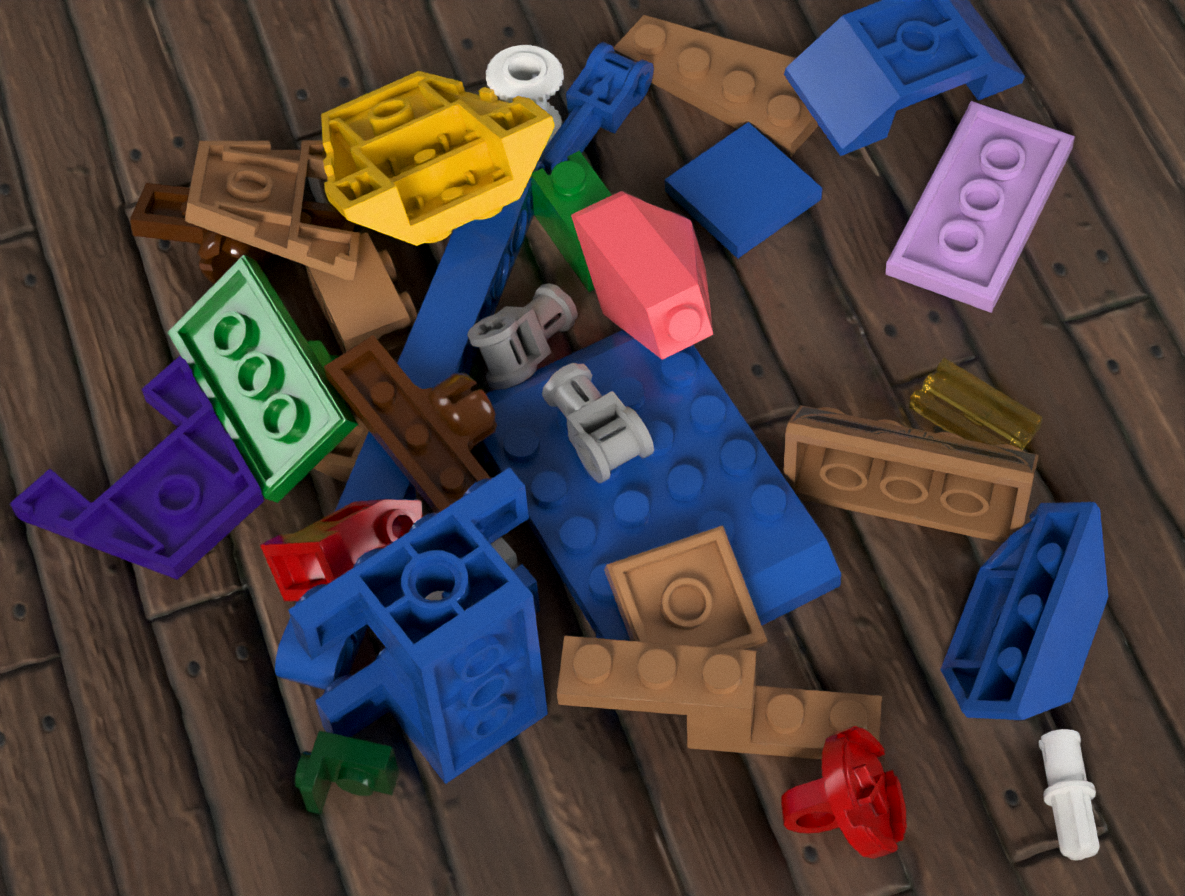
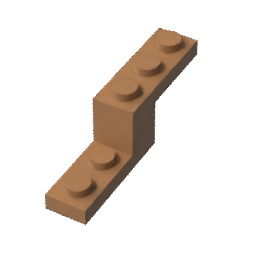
(714, 692)

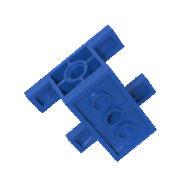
(454, 668)

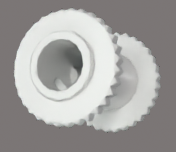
(515, 74)

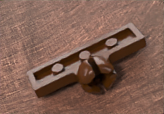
(162, 216)
(419, 428)

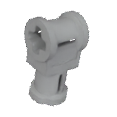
(518, 336)
(597, 425)

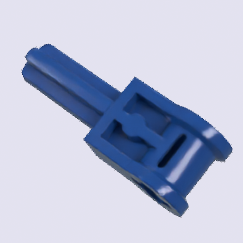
(597, 99)

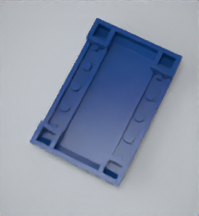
(700, 477)

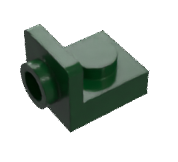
(350, 762)

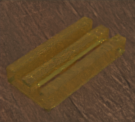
(980, 405)

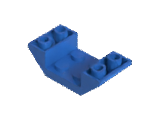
(892, 59)

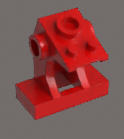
(336, 542)

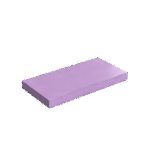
(980, 206)

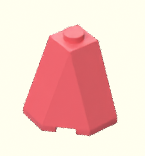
(646, 272)

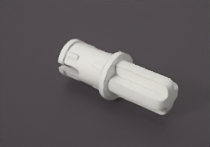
(1069, 794)

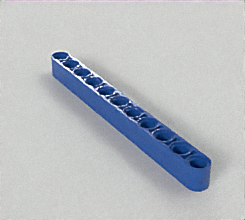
(459, 296)

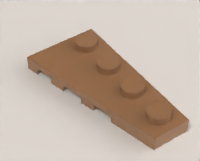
(723, 79)

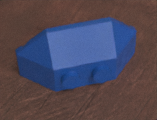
(1031, 616)

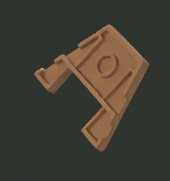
(258, 200)

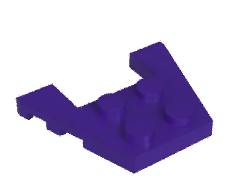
(171, 501)

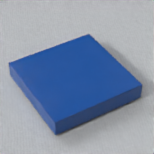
(743, 189)

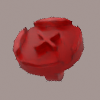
(850, 796)

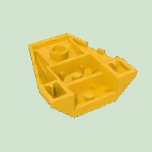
(429, 155)

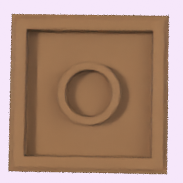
(687, 595)

